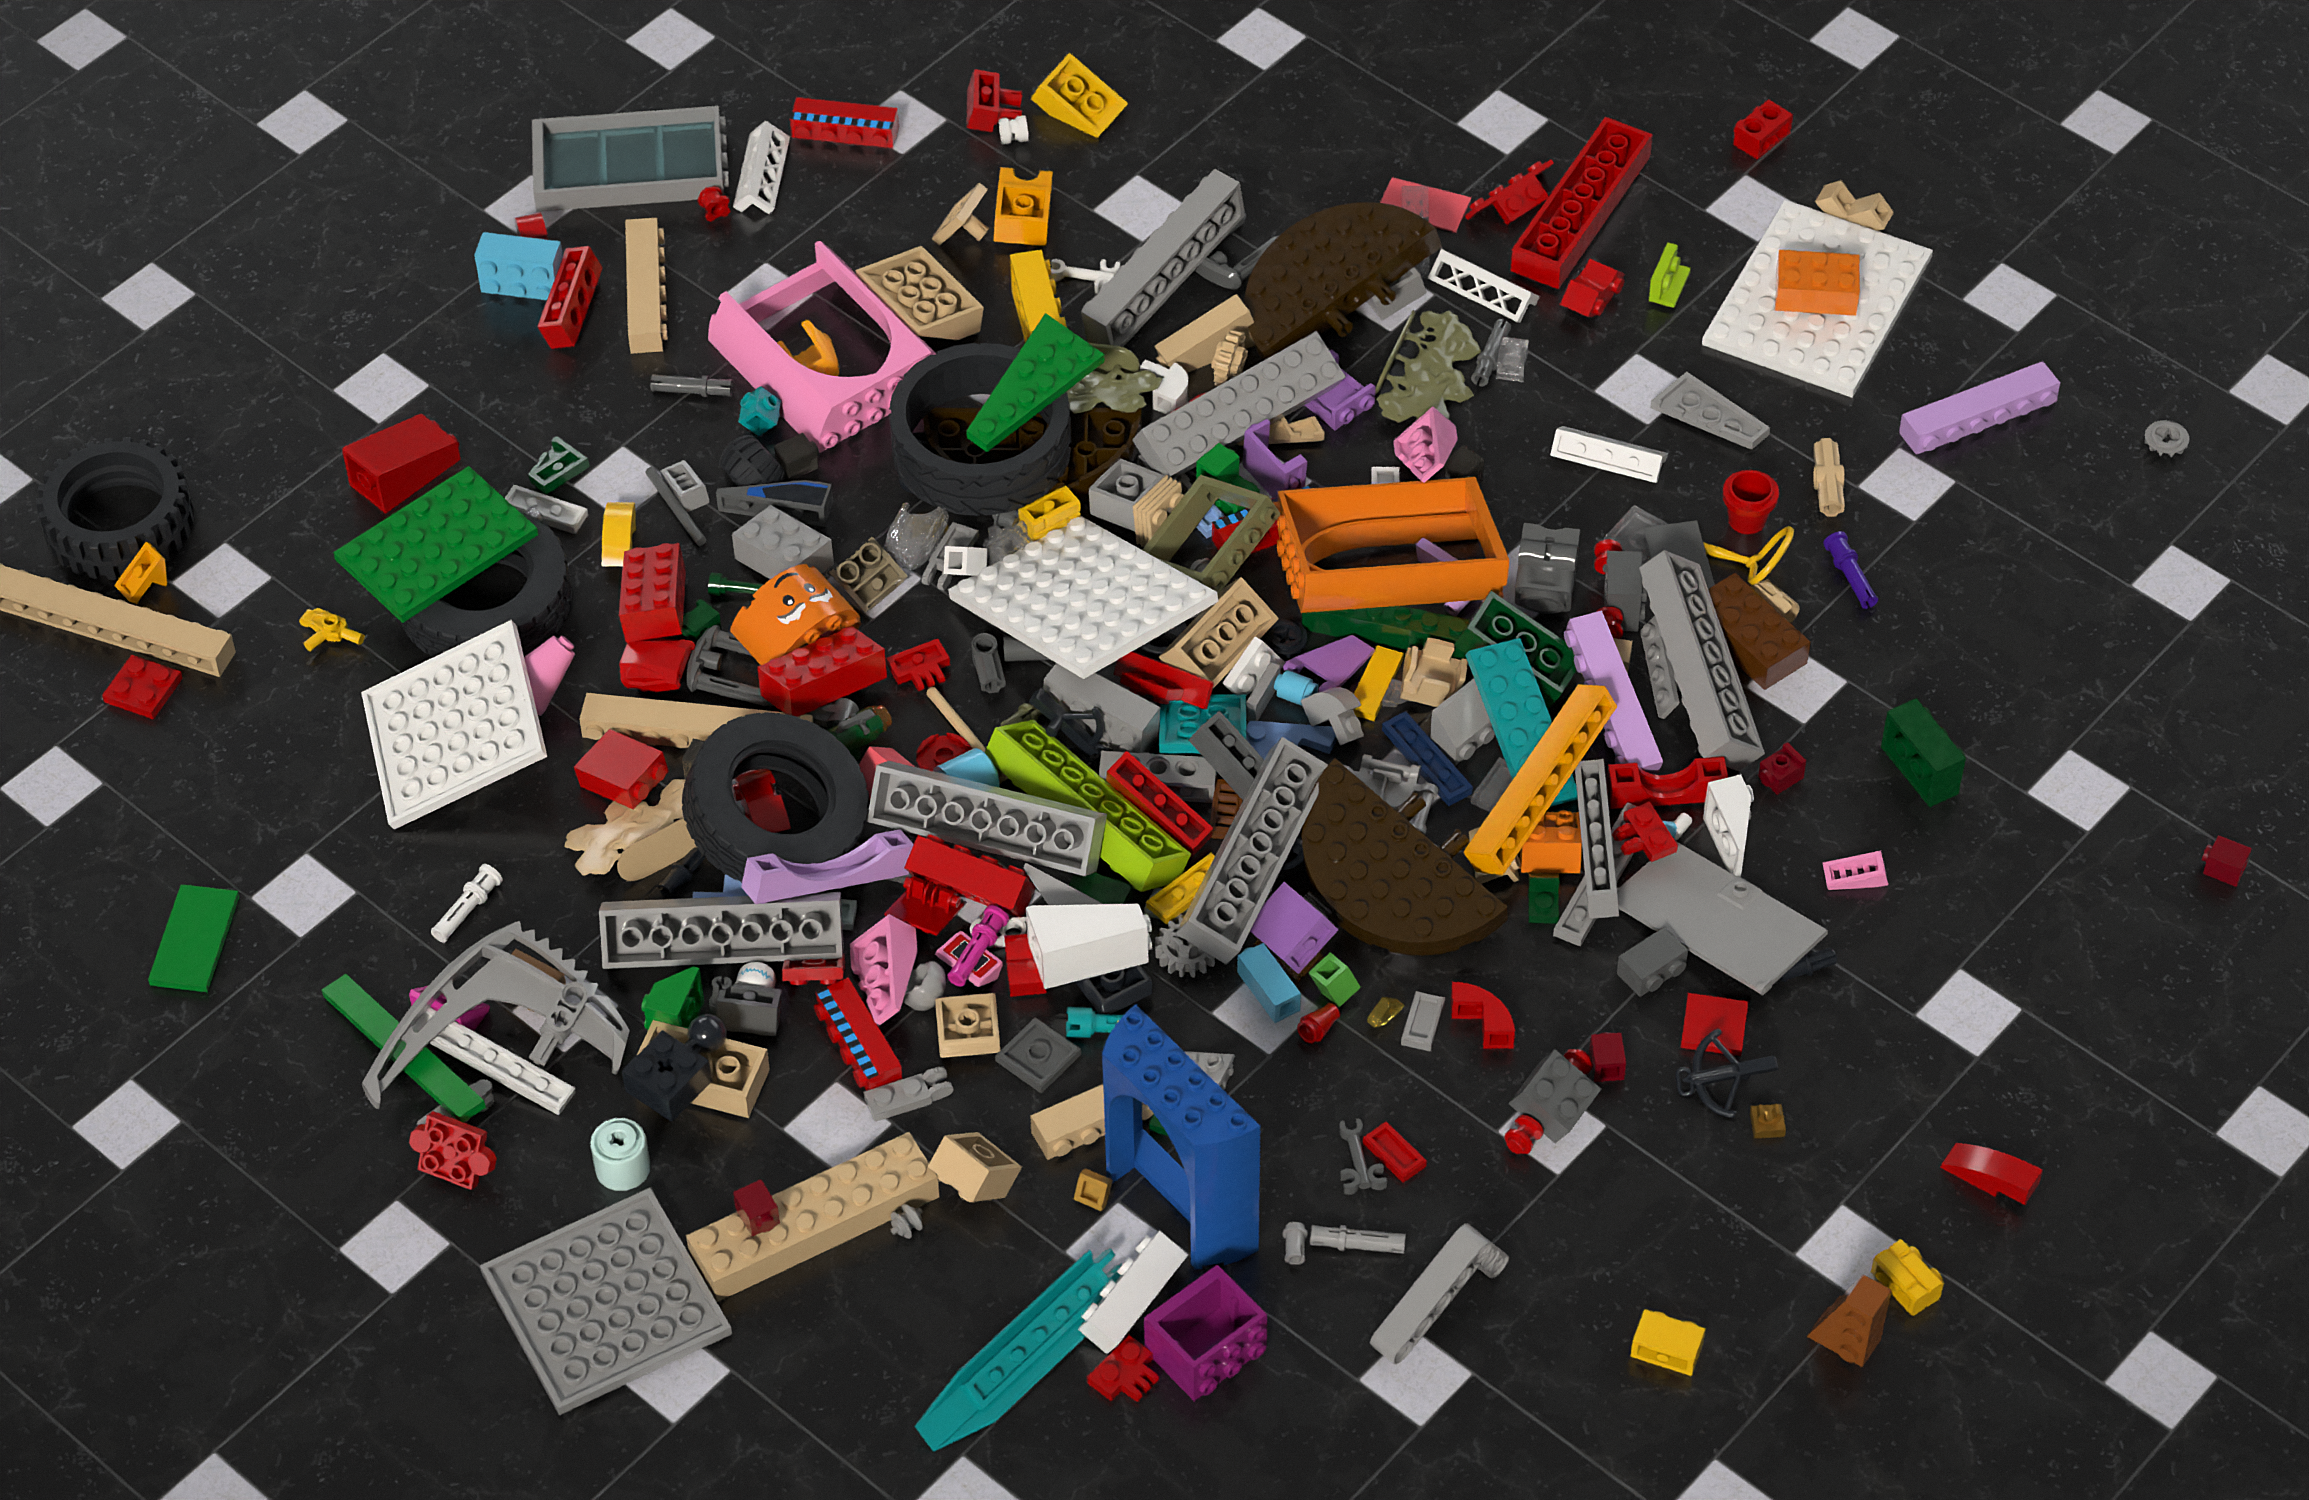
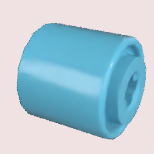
(971, 766)

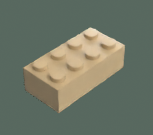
(1221, 633)
(735, 1068)

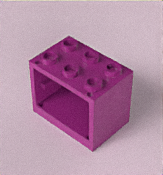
(1206, 1333)

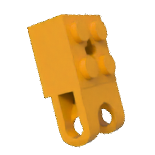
(1022, 208)

